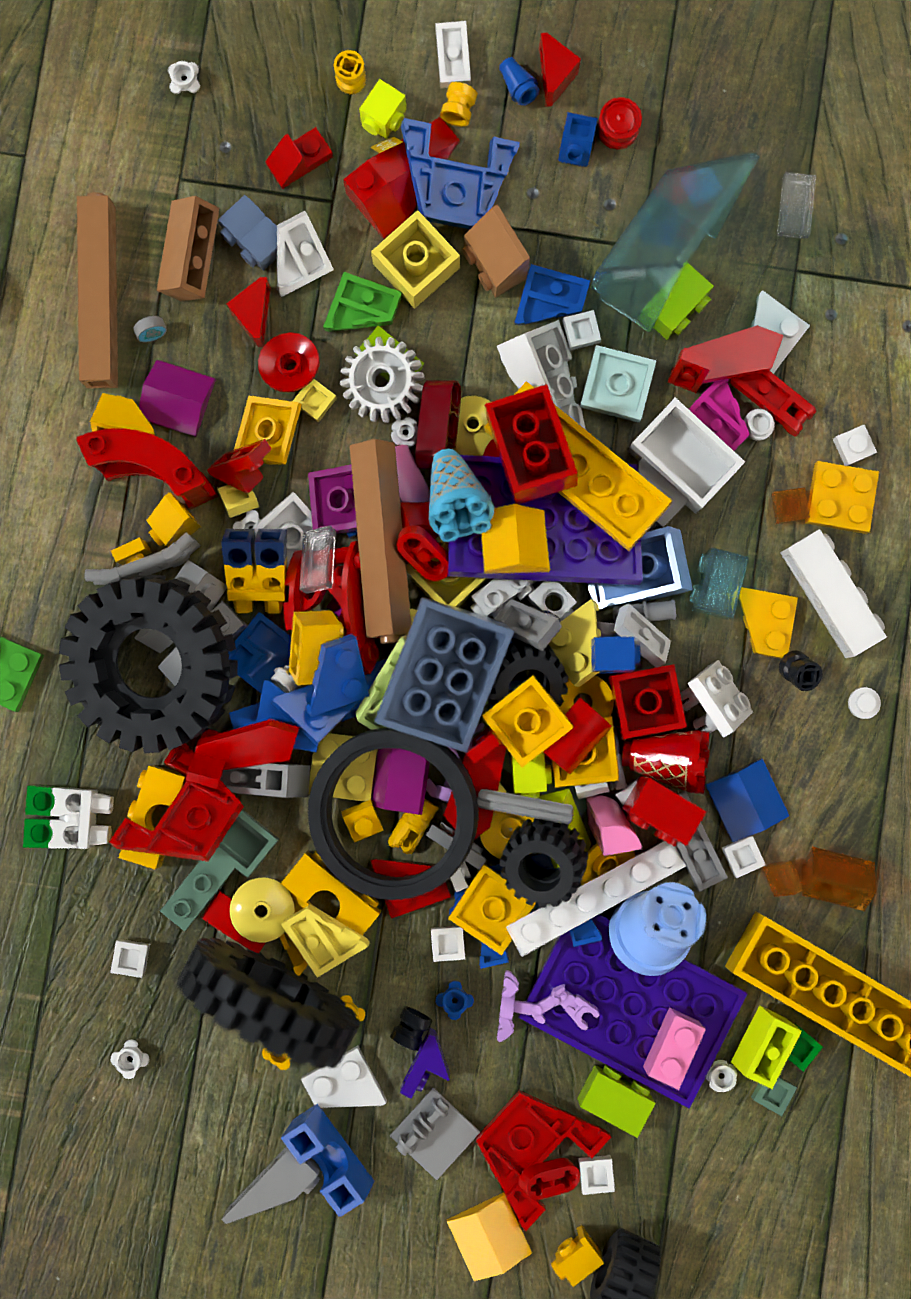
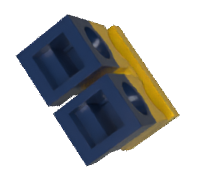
(258, 580)

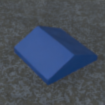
(747, 800)

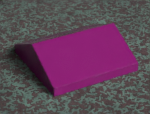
(175, 397)
(333, 499)
(400, 781)

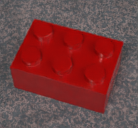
(531, 444)

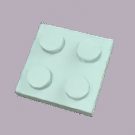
(618, 383)

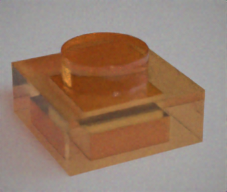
(790, 505)
(783, 878)

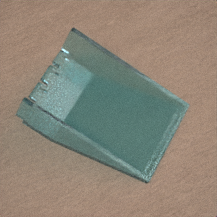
(666, 232)

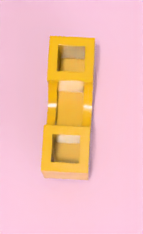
(157, 787)
(312, 875)

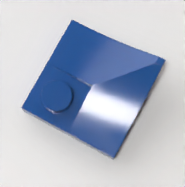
(260, 651)

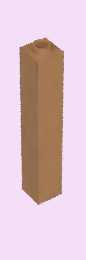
(97, 291)
(378, 531)

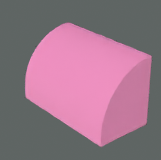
(410, 479)
(610, 826)

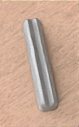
(525, 806)

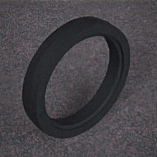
(337, 858)

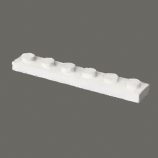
(595, 897)

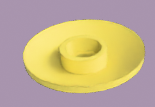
(472, 440)
(255, 893)

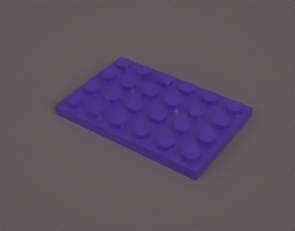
(575, 544)
(633, 1009)

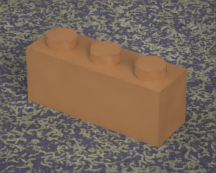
(188, 249)

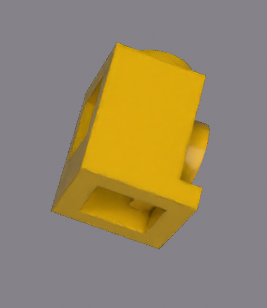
(577, 1257)

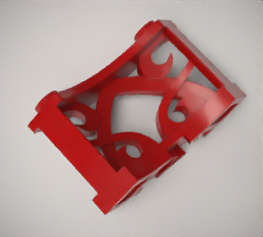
(135, 452)
(347, 592)

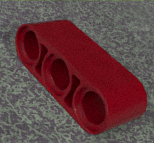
(437, 420)

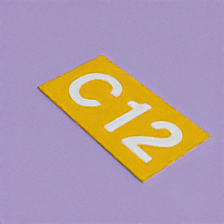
(386, 144)

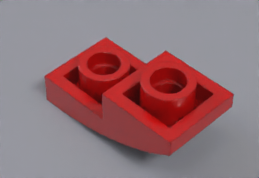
(218, 916)

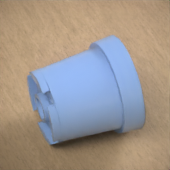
(679, 922)

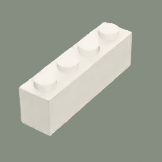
(833, 594)

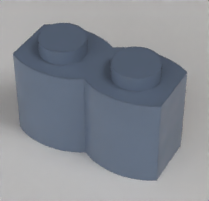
(251, 232)

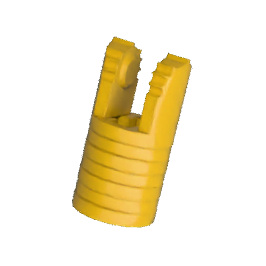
(412, 828)

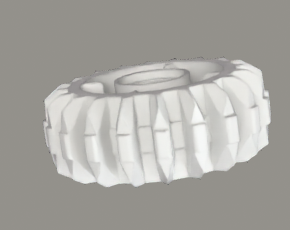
(366, 369)

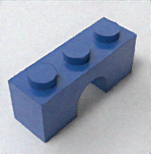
(614, 655)
(344, 1175)

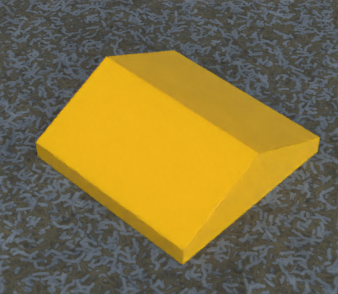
(271, 421)
(516, 541)
(527, 721)
(597, 767)
(489, 1238)

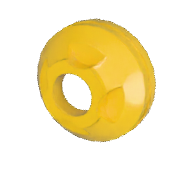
(598, 691)

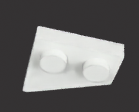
(299, 254)
(779, 319)

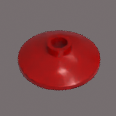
(281, 352)

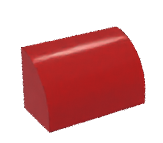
(580, 740)

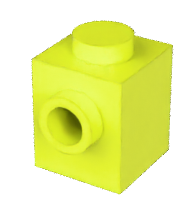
(383, 110)
(532, 777)

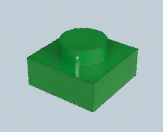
(804, 1050)

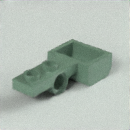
(241, 849)

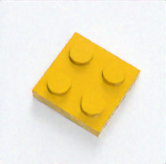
(842, 497)
(489, 909)

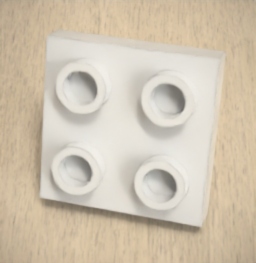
(720, 699)

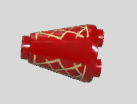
(671, 758)

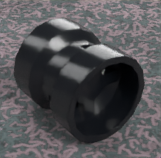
(800, 670)
(411, 1028)

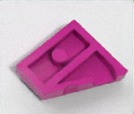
(721, 414)

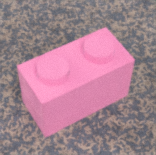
(674, 1048)

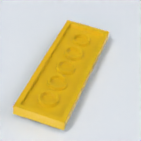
(607, 486)

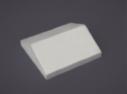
(289, 515)

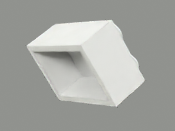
(686, 454)

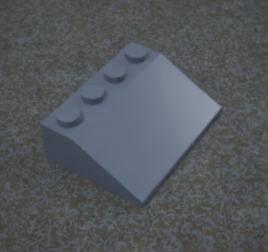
(444, 674)

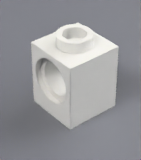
(547, 588)

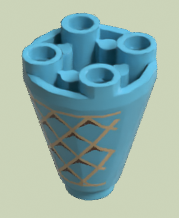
(457, 498)

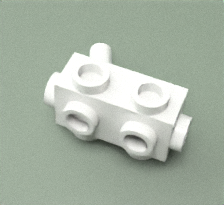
(497, 593)

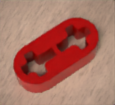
(549, 1181)

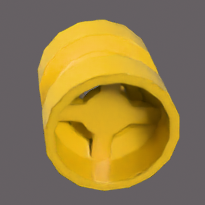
(349, 79)
(460, 100)

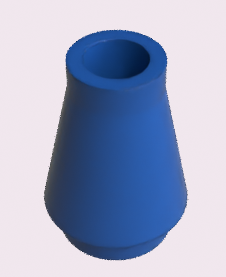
(520, 83)

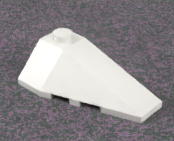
(540, 360)

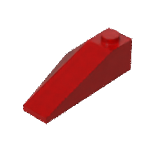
(384, 183)

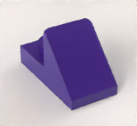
(429, 1058)

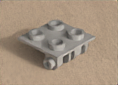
(434, 1134)

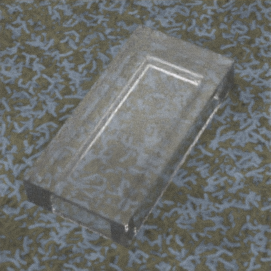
(796, 205)
(317, 559)

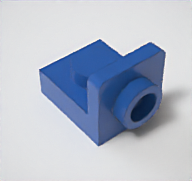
(577, 139)

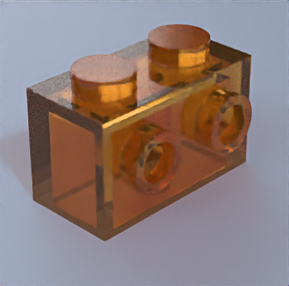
(838, 878)

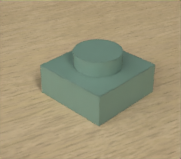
(776, 1098)

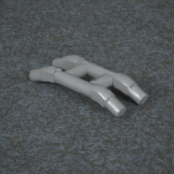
(169, 557)

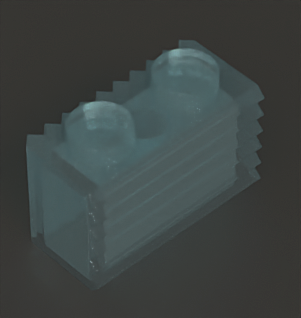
(719, 583)

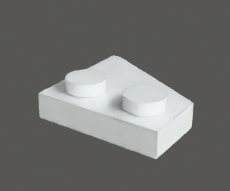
(345, 1085)

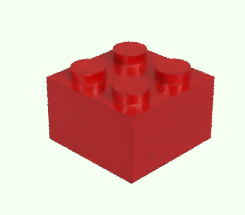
(647, 702)
(664, 810)

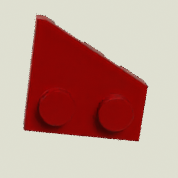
(402, 869)

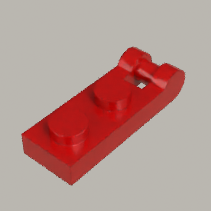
(776, 397)

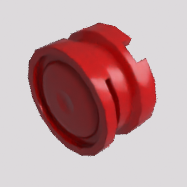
(619, 123)

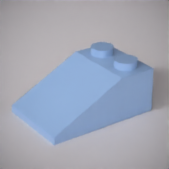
(663, 572)

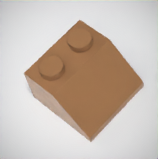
(496, 252)

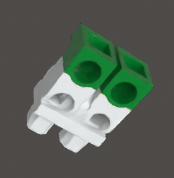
(76, 820)

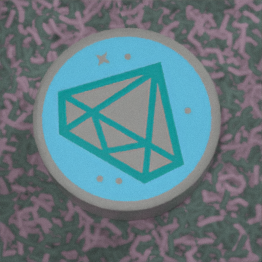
(150, 329)

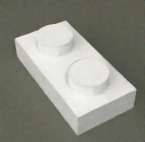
(453, 53)
(652, 642)

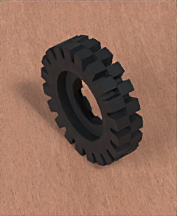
(93, 663)
(268, 1003)

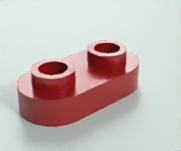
(421, 552)

